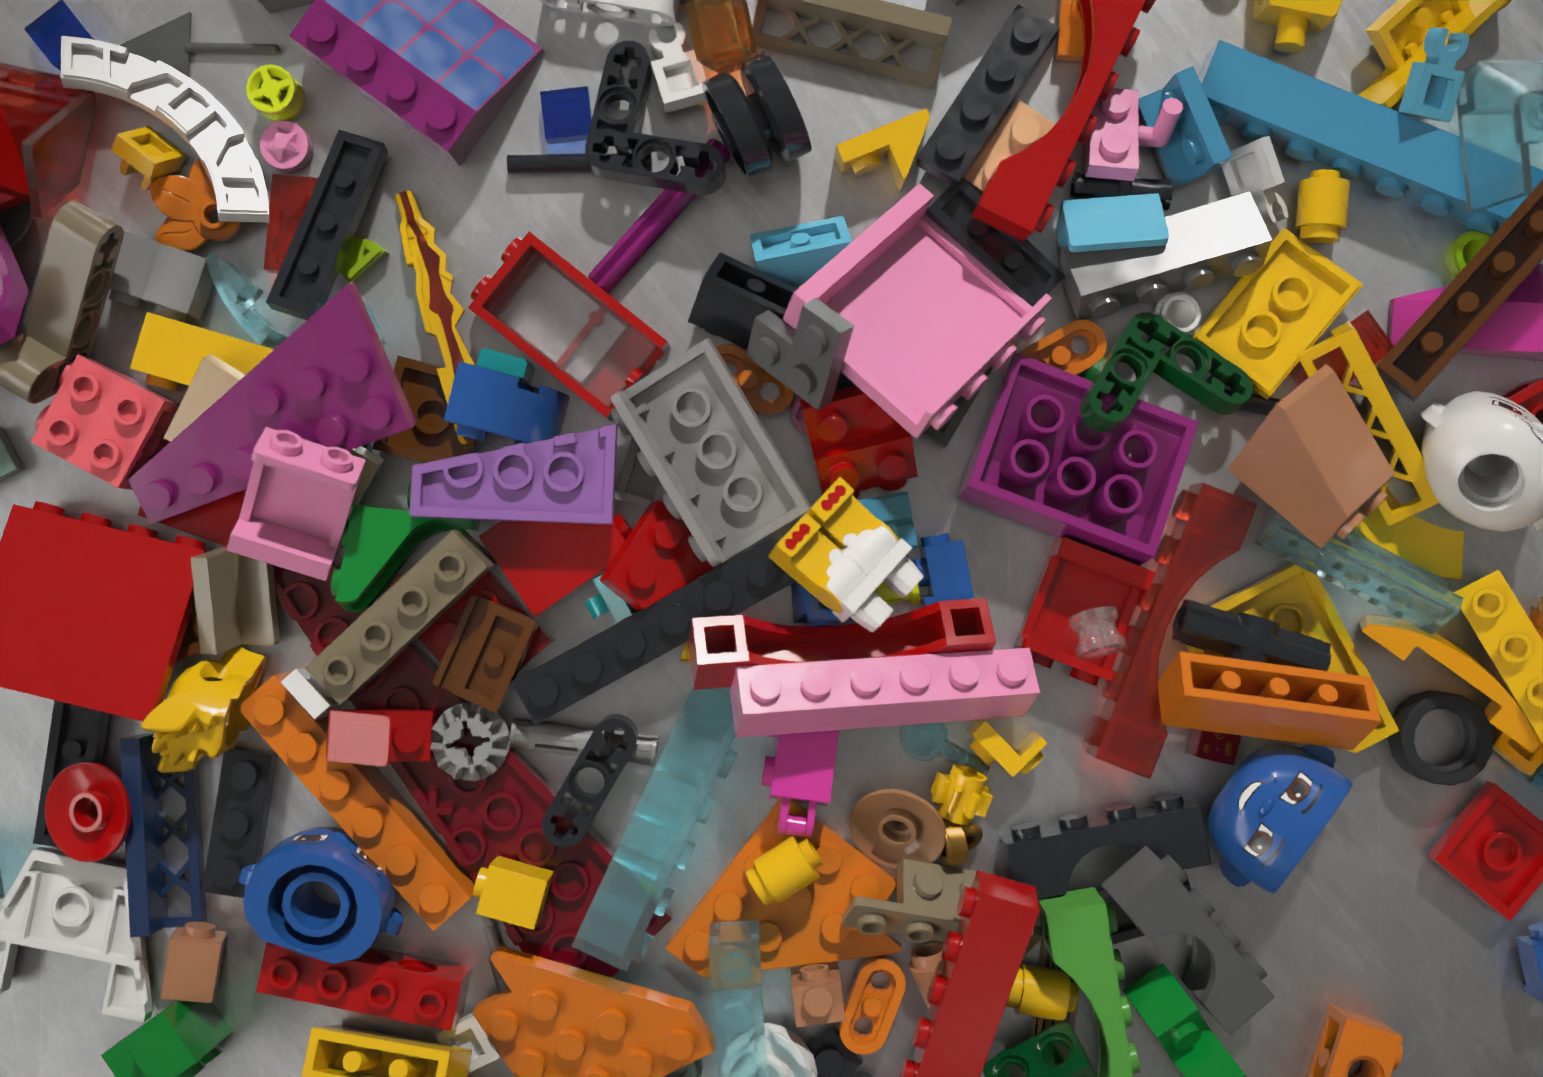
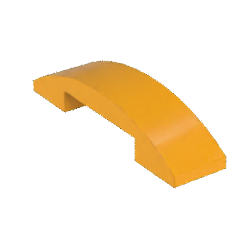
(1501, 712)

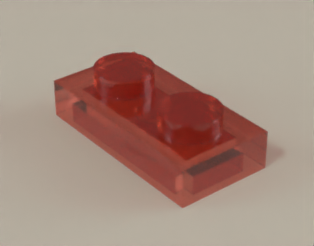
(286, 207)

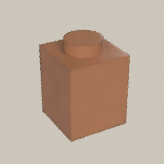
(193, 963)

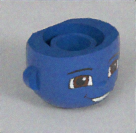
(1274, 812)
(291, 914)

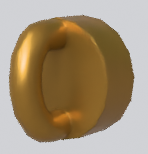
(957, 845)

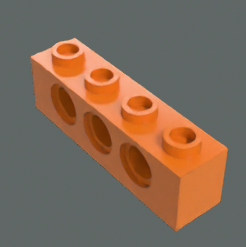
(1351, 1038)

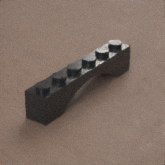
(649, 633)

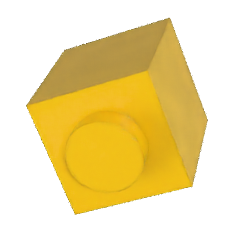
(512, 892)

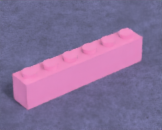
(882, 691)

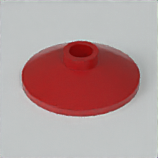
(87, 812)

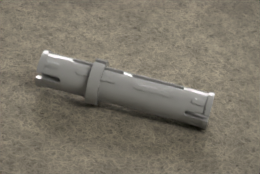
(571, 740)

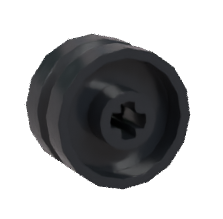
(762, 115)

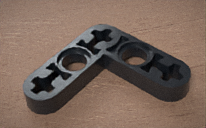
(625, 133)

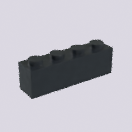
(734, 296)

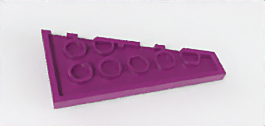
(320, 382)

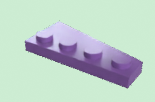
(537, 481)

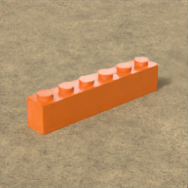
(362, 805)

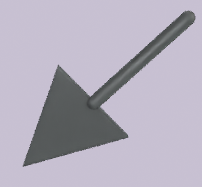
(173, 45)

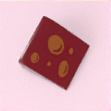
(1213, 746)

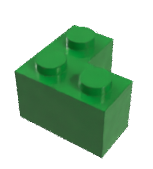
(171, 1043)

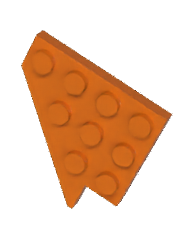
(804, 926)
(585, 1023)

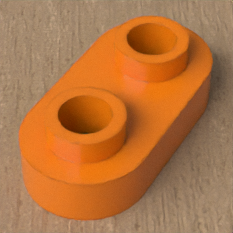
(1057, 351)
(752, 379)
(874, 1003)

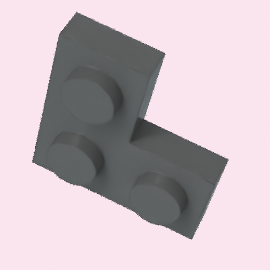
(803, 358)

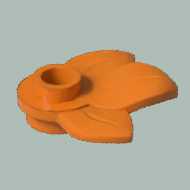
(188, 210)

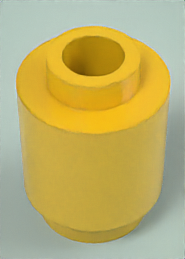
(1322, 207)
(784, 870)
(1043, 993)

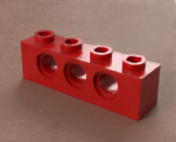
(375, 984)

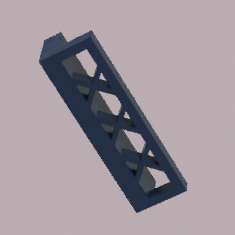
(147, 842)

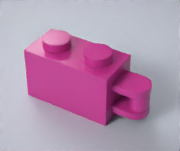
(801, 774)

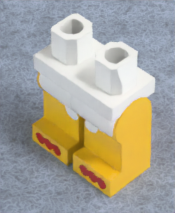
(844, 555)

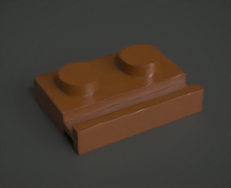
(485, 653)

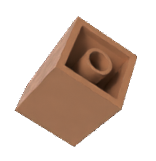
(1316, 460)

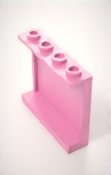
(920, 315)

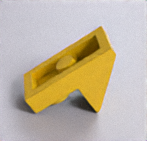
(895, 141)

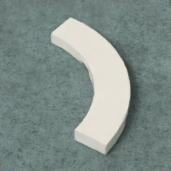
(185, 109)

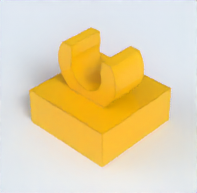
(148, 153)

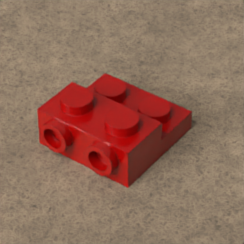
(858, 443)

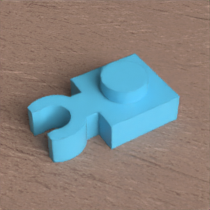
(1435, 83)

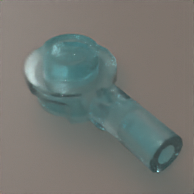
(931, 740)

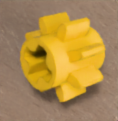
(961, 794)

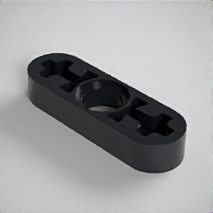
(584, 816)

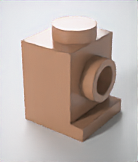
(817, 994)

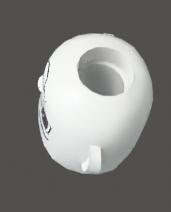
(1479, 426)

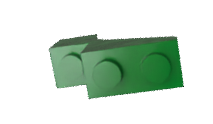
(377, 547)
(1180, 1026)

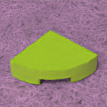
(361, 259)

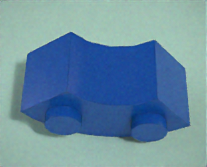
(503, 406)

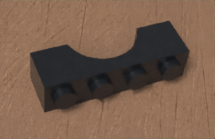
(1050, 853)

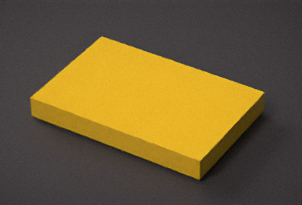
(1278, 311)

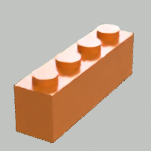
(1267, 701)

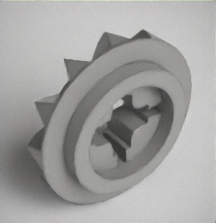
(487, 756)

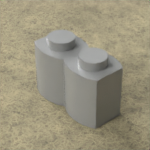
(161, 276)

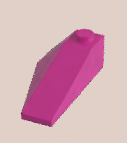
(1510, 333)

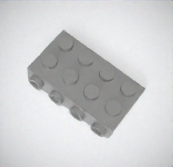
(709, 454)

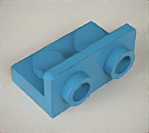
(1197, 140)

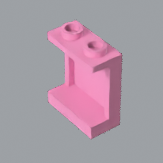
(296, 503)

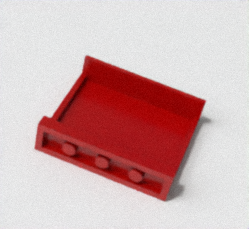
(92, 609)

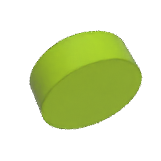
(1463, 249)

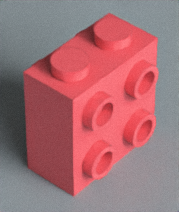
(104, 421)

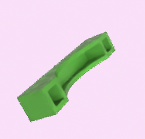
(1079, 941)

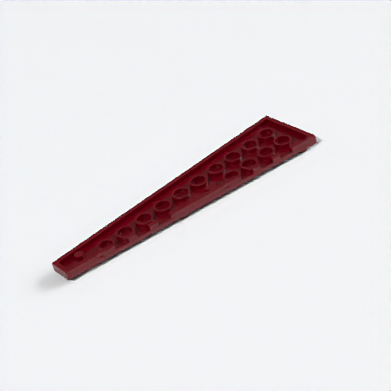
(478, 817)

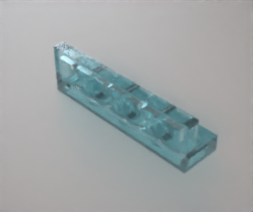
(1366, 573)

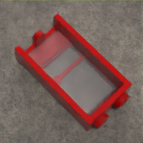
(567, 323)

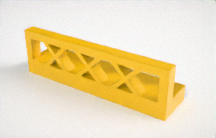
(1386, 413)

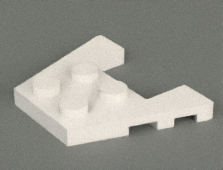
(78, 913)

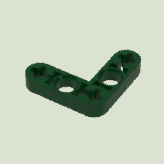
(1146, 358)

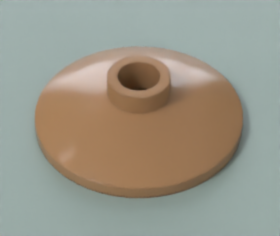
(896, 827)

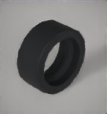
(1477, 742)

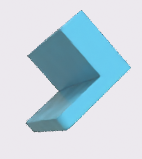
(1111, 223)
(799, 250)

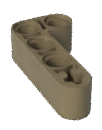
(65, 302)

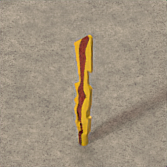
(433, 289)

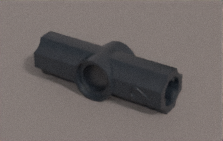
(1247, 637)

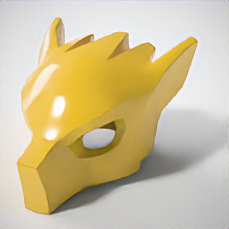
(203, 711)

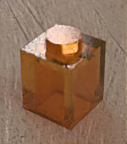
(721, 33)

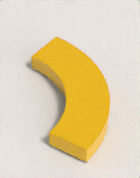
(1417, 541)

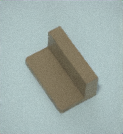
(234, 601)

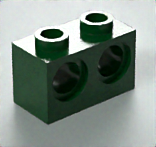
(1043, 1055)

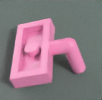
(1116, 137)

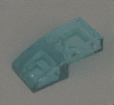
(239, 295)

